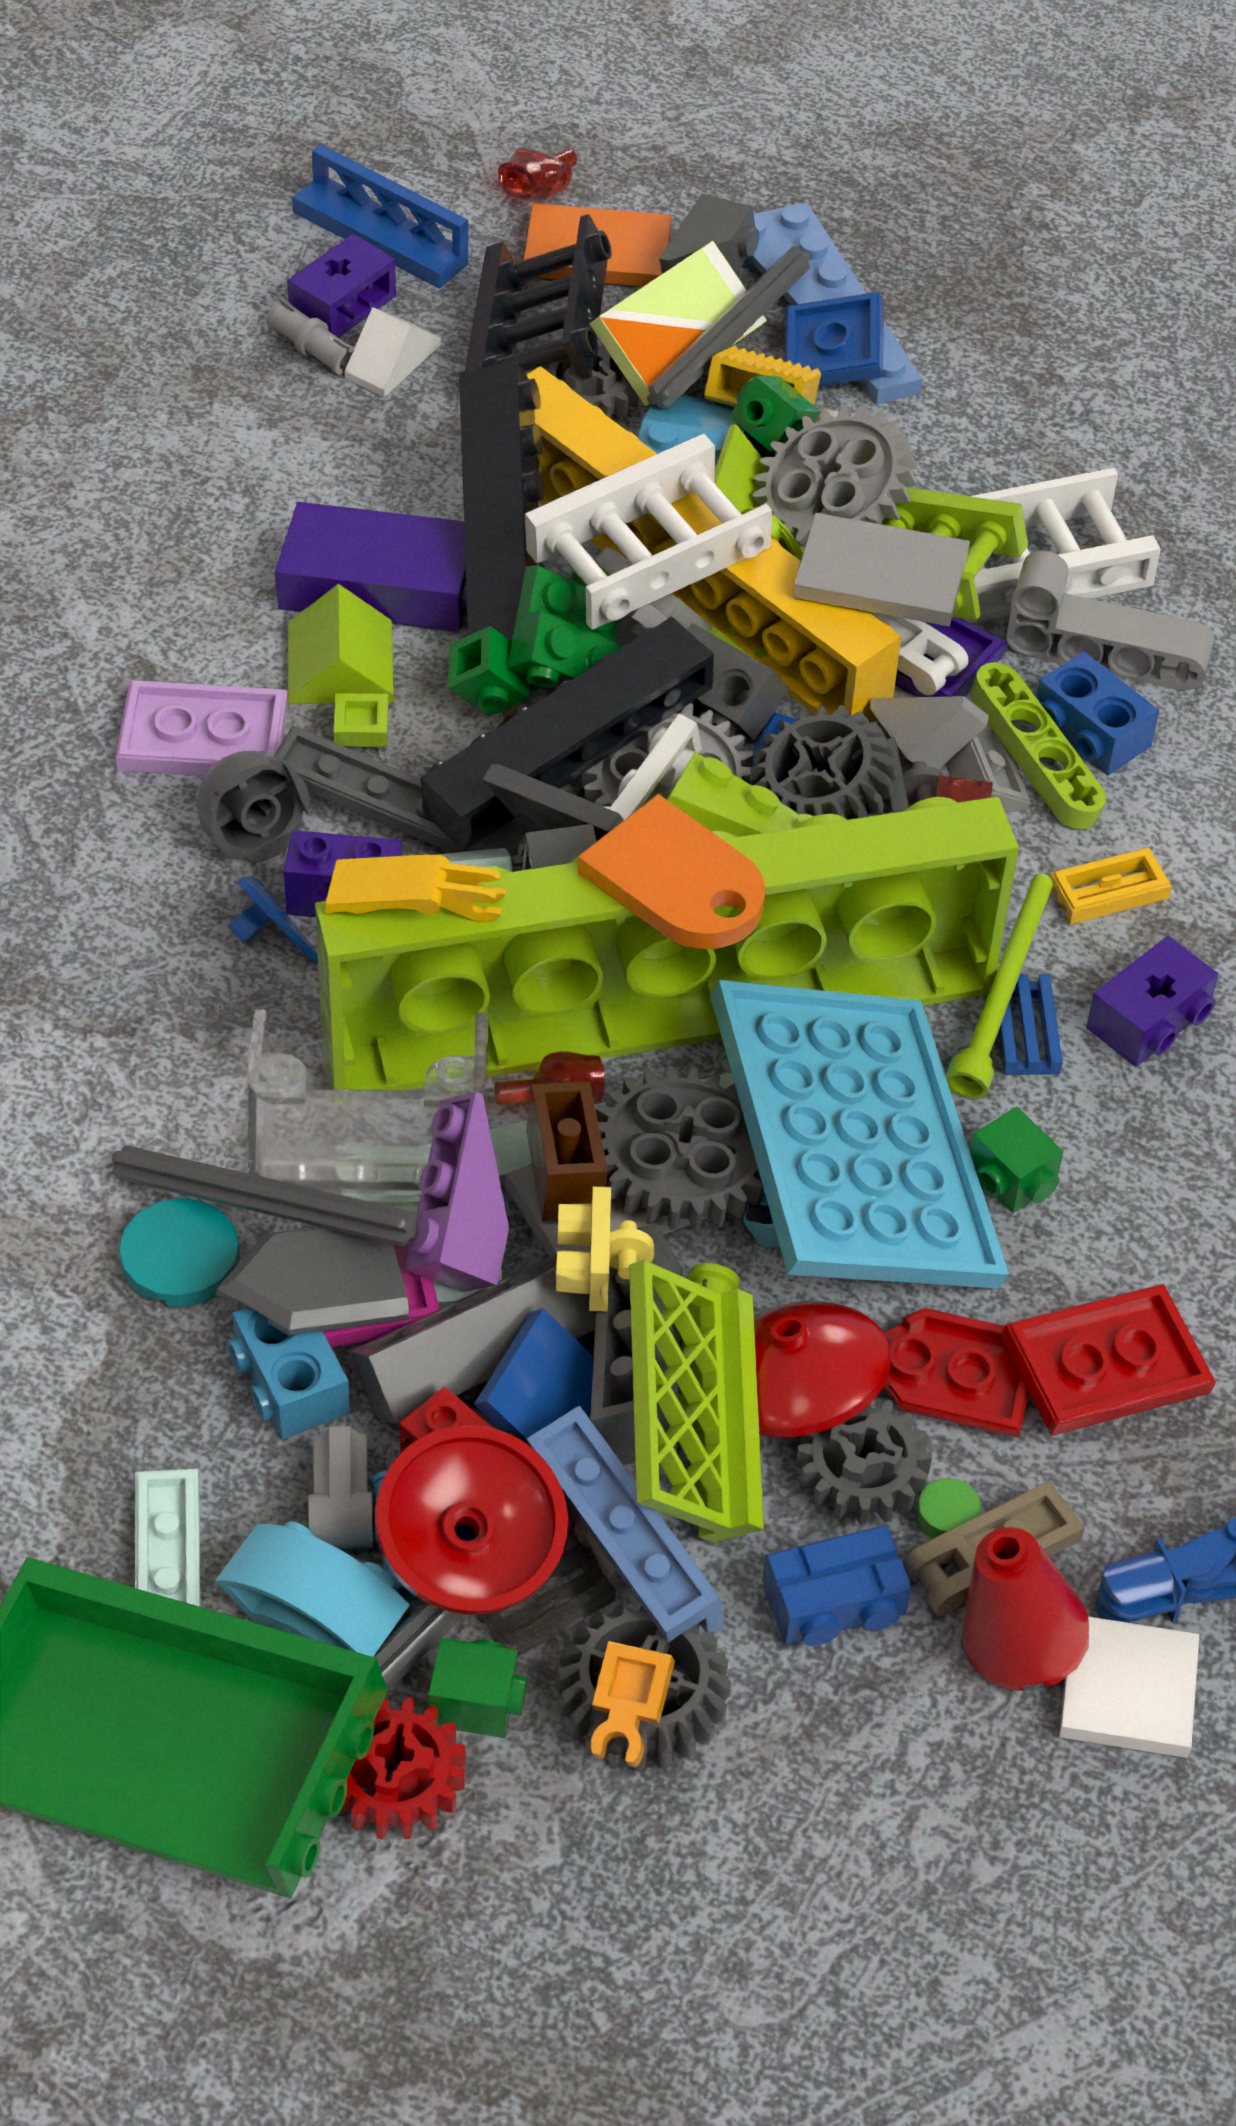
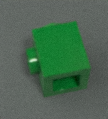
(769, 407)
(481, 673)
(1016, 1160)
(477, 1686)

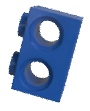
(1098, 712)

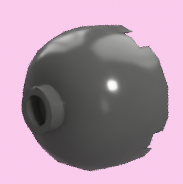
(252, 805)

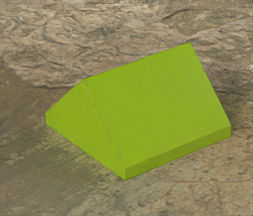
(339, 648)

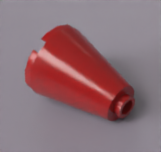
(1022, 1614)

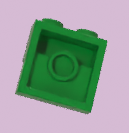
(552, 633)

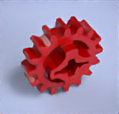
(420, 1780)

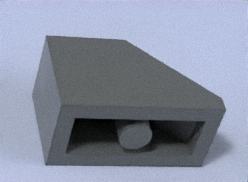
(716, 220)

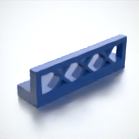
(349, 210)

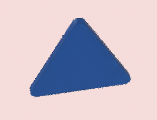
(262, 912)

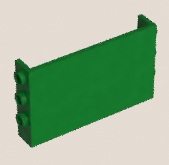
(177, 1726)

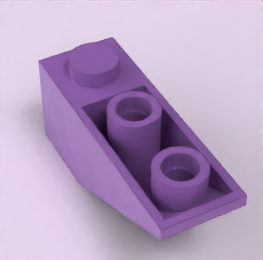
(461, 1201)

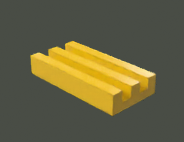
(1114, 891)

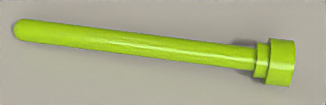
(972, 1069)

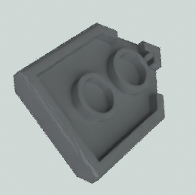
(319, 1281)

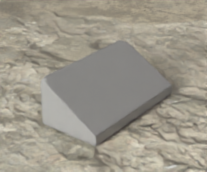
(989, 760)

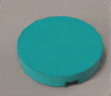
(178, 1251)

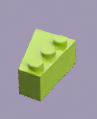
(728, 803)

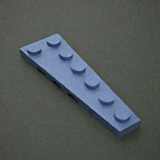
(828, 279)

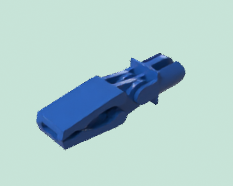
(1170, 1578)

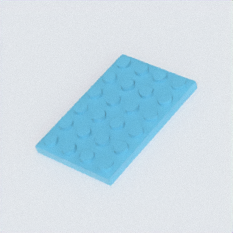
(857, 1137)

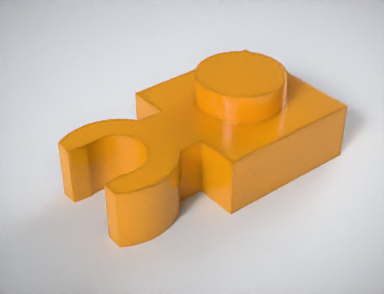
(631, 1690)

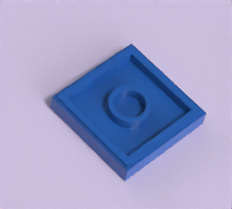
(838, 337)
(538, 1378)

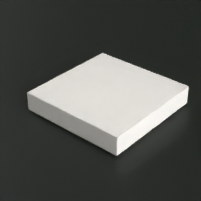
(1133, 1689)

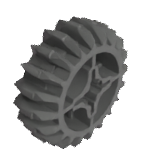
(817, 764)
(689, 1707)

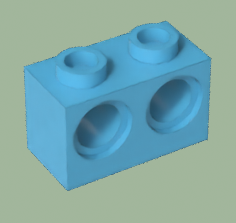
(295, 1362)

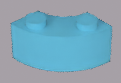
(312, 1589)

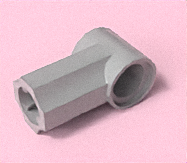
(341, 1502)

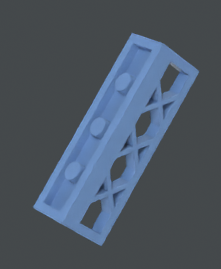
(628, 1533)

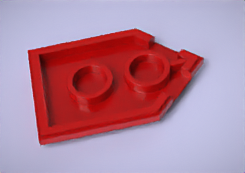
(955, 1372)

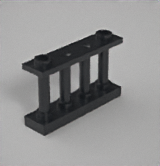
(502, 300)

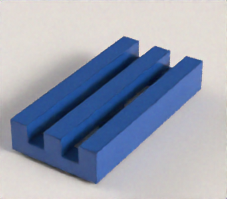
(1032, 1065)

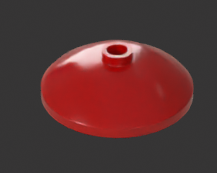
(816, 1366)
(478, 1481)

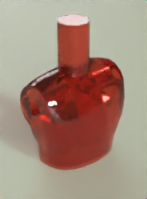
(536, 174)
(556, 1068)

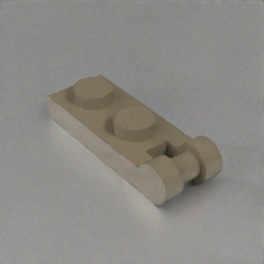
(1036, 1511)

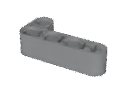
(1121, 638)

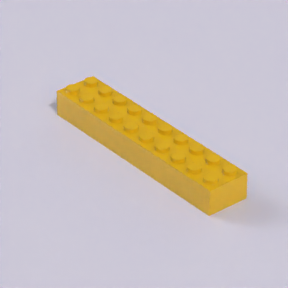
(816, 648)

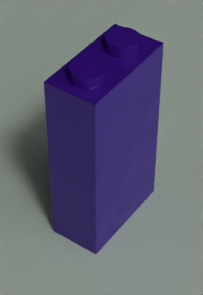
(392, 561)

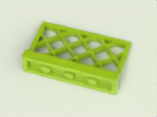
(719, 1396)

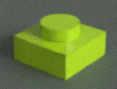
(361, 720)

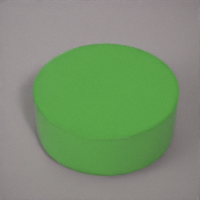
(946, 1505)

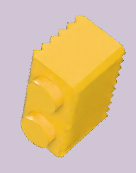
(735, 367)

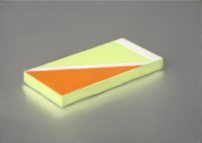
(668, 315)

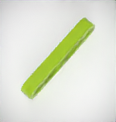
(1002, 686)

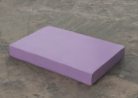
(196, 725)

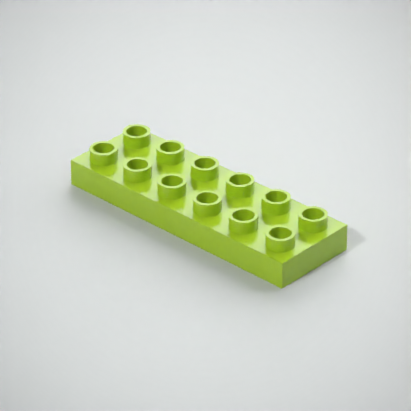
(849, 907)

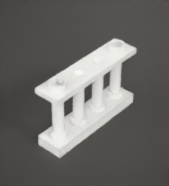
(629, 494)
(1092, 571)

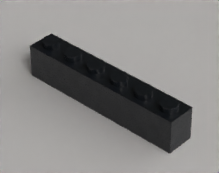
(498, 489)
(570, 728)

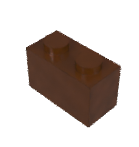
(564, 1145)

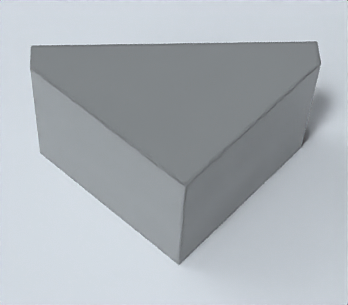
(930, 726)

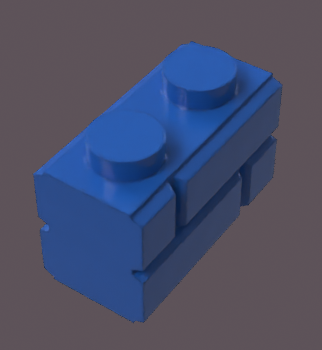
(836, 1586)

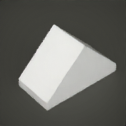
(388, 352)

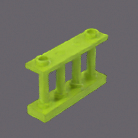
(986, 523)

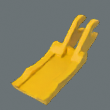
(414, 884)

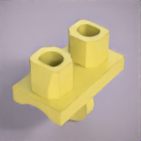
(590, 1225)

